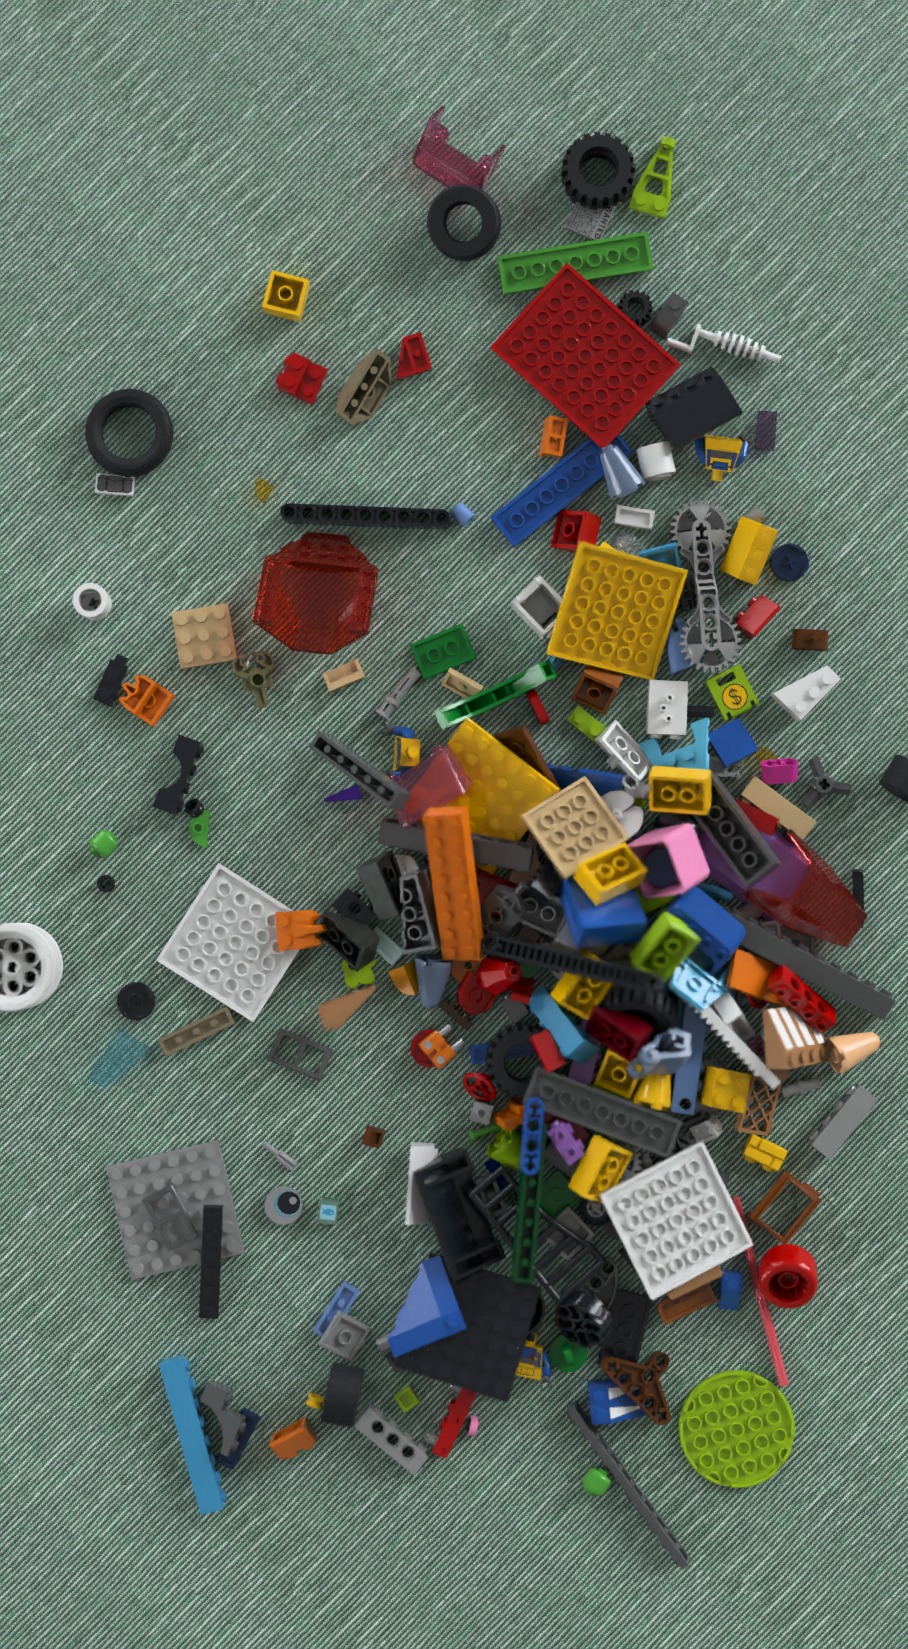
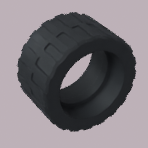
(896, 777)
(342, 1394)

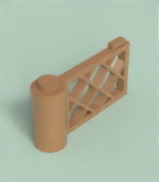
(781, 1074)

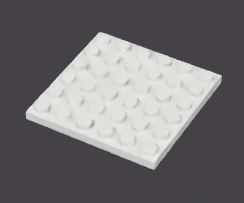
(230, 943)
(676, 1219)

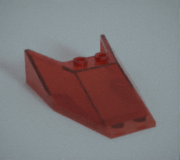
(819, 904)

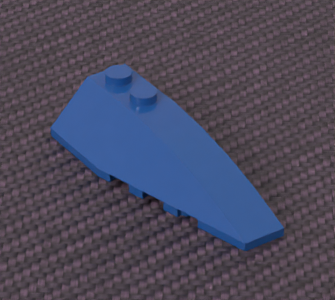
(601, 781)

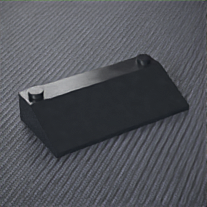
(457, 1221)

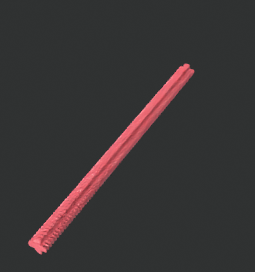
(763, 1305)

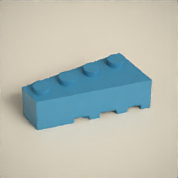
(562, 1026)

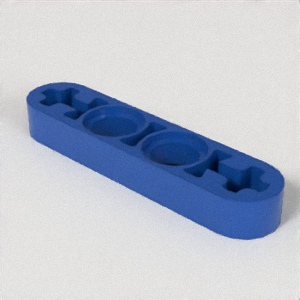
(528, 1135)

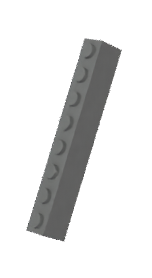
(486, 849)

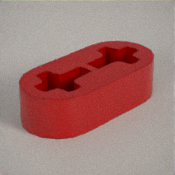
(538, 707)

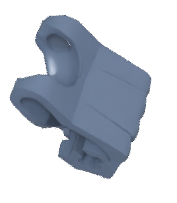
(663, 1055)

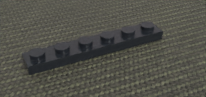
(210, 1261)

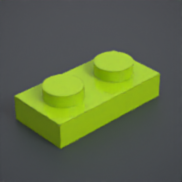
(586, 723)

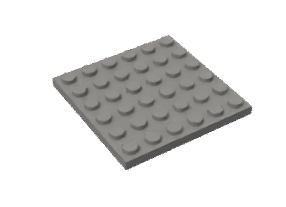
(198, 1179)

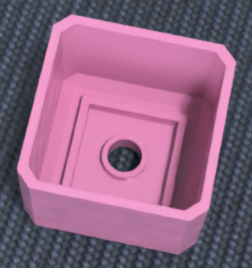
(685, 853)

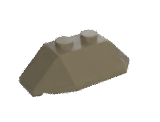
(365, 388)

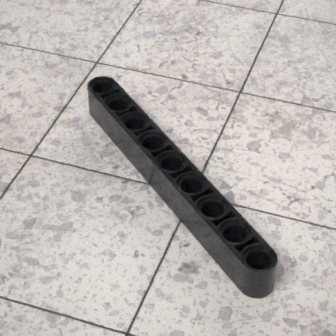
(357, 511)

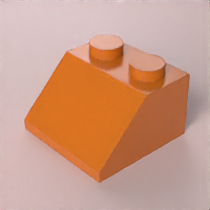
(293, 1438)

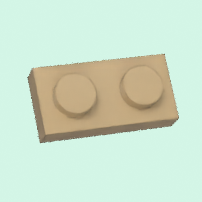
(461, 684)

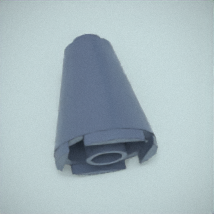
(619, 472)
(432, 978)

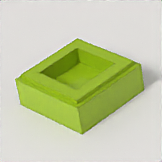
(406, 1398)

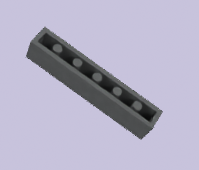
(360, 771)

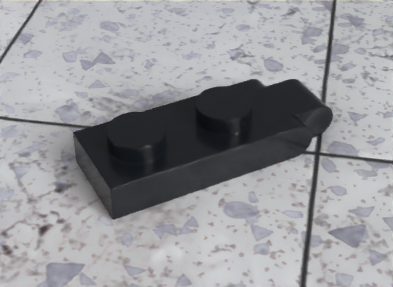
(112, 680)

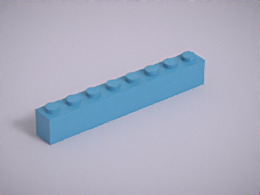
(192, 1434)

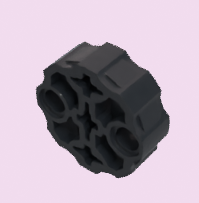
(583, 1319)

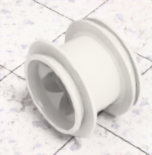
(47, 966)

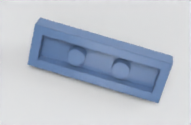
(341, 1301)

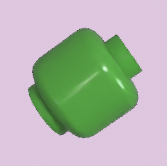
(103, 844)
(596, 1481)

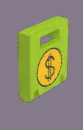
(734, 695)

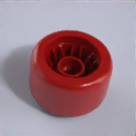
(788, 1276)

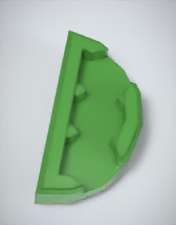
(200, 828)

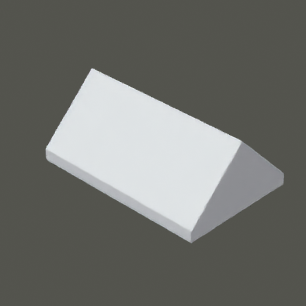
(618, 742)

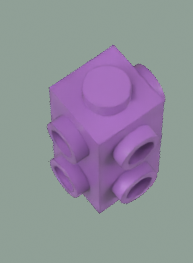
(565, 1142)

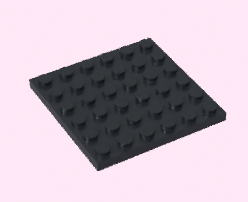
(491, 1347)

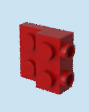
(301, 378)

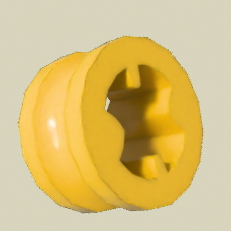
(315, 1401)

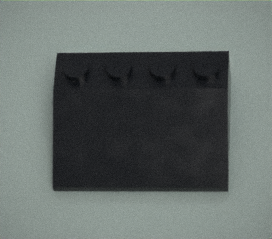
(693, 408)

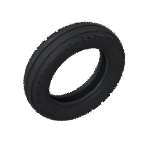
(105, 408)

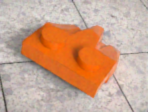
(146, 699)
(298, 930)
(512, 1115)

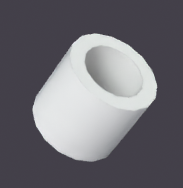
(656, 461)
(83, 598)

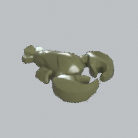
(255, 677)

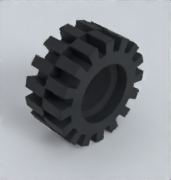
(640, 298)

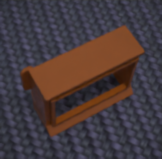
(754, 1216)

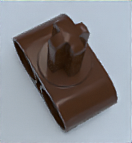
(810, 639)

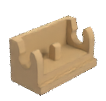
(343, 676)

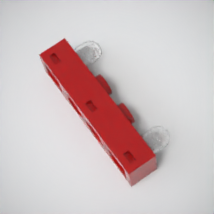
(452, 1423)

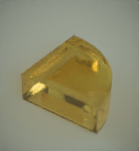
(263, 489)
(764, 754)

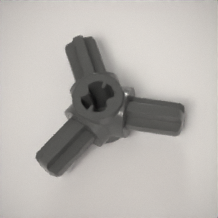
(816, 789)

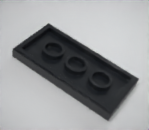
(628, 1326)

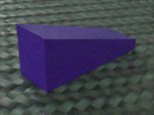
(350, 793)

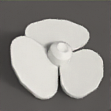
(630, 819)

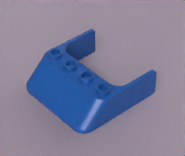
(714, 926)

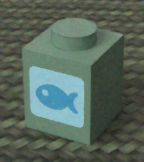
(328, 1211)

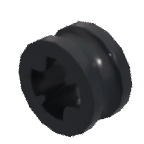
(194, 803)
(108, 888)

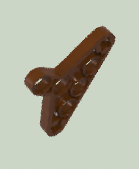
(647, 1389)

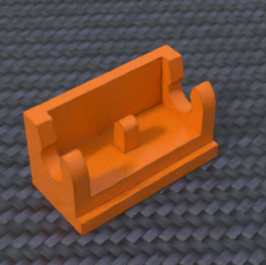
(553, 436)

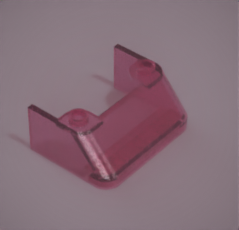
(448, 164)

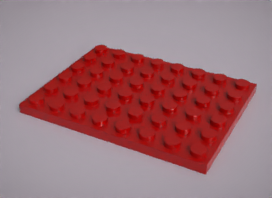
(585, 356)

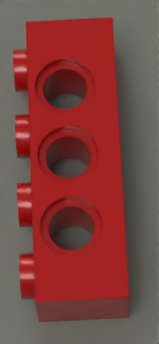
(801, 999)

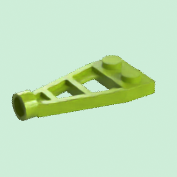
(650, 203)

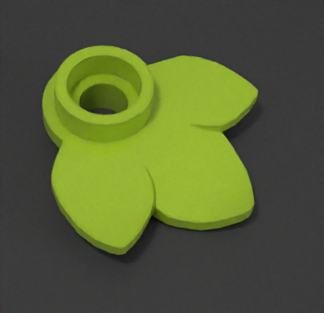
(363, 976)

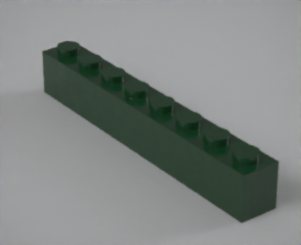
(527, 1214)

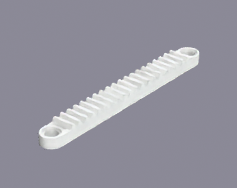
(736, 1043)

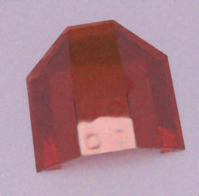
(316, 594)

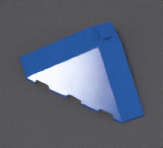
(429, 1311)

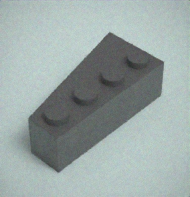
(418, 913)

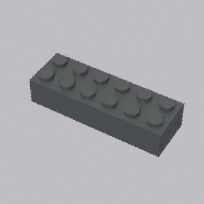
(736, 837)

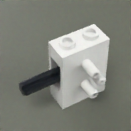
(669, 709)

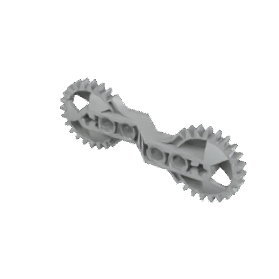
(705, 586)

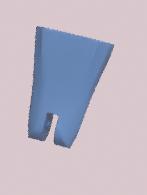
(675, 658)

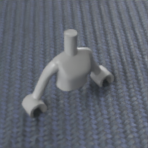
(630, 782)

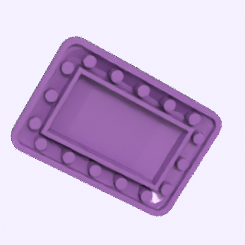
(780, 882)

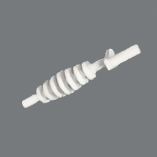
(724, 340)

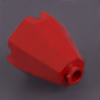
(498, 974)

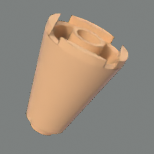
(851, 1049)

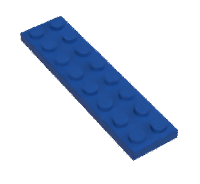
(553, 491)

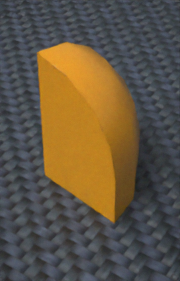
(405, 978)

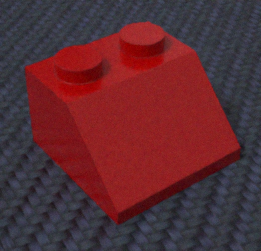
(575, 527)
(756, 617)

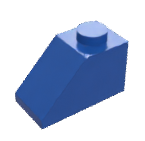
(730, 1289)

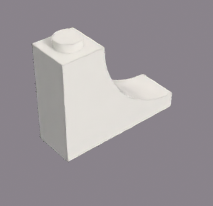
(733, 1016)

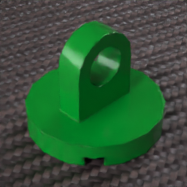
(567, 1355)

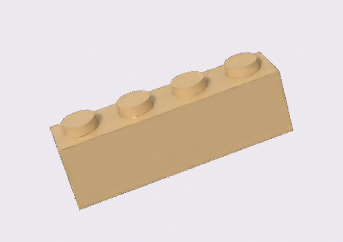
(768, 800)

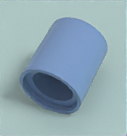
(462, 514)

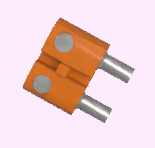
(437, 1048)

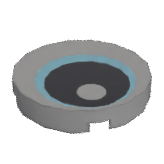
(283, 1205)

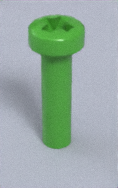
(483, 1131)

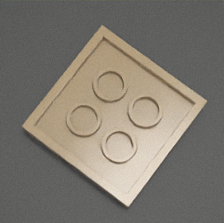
(204, 636)

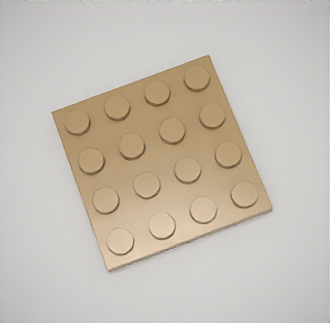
(574, 826)

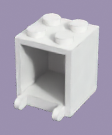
(537, 605)

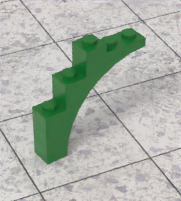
(496, 695)

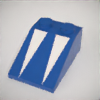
(610, 1403)

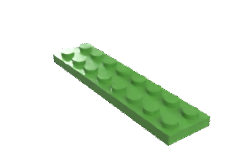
(591, 259)

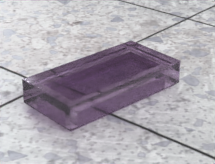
(766, 430)

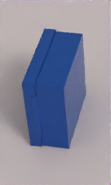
(609, 923)

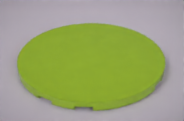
(736, 1428)

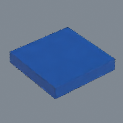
(732, 743)

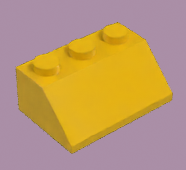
(748, 550)
(599, 1168)

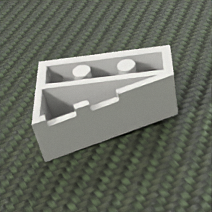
(805, 693)

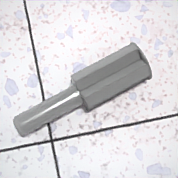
(282, 1157)

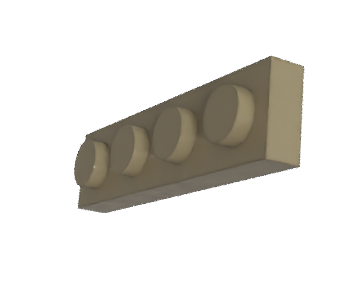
(196, 1031)

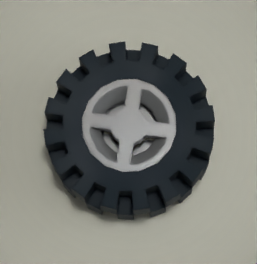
(592, 1214)

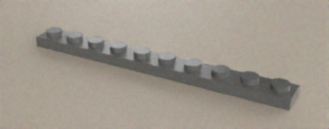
(632, 1490)

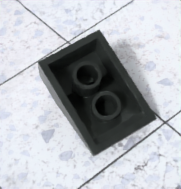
(350, 939)

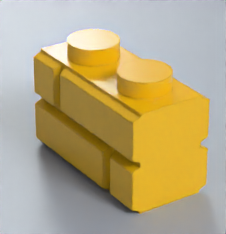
(764, 1152)

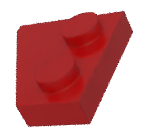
(413, 357)

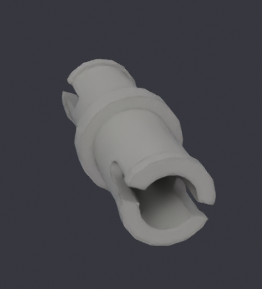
(800, 1087)

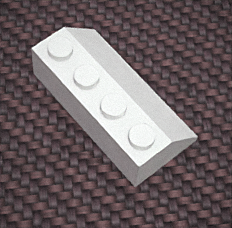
(420, 1155)

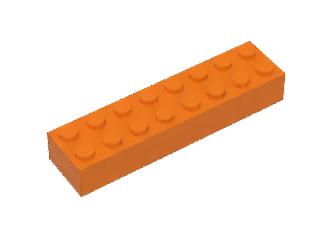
(454, 882)

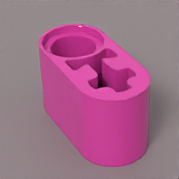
(779, 771)

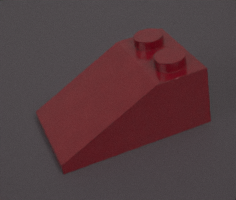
(619, 1032)

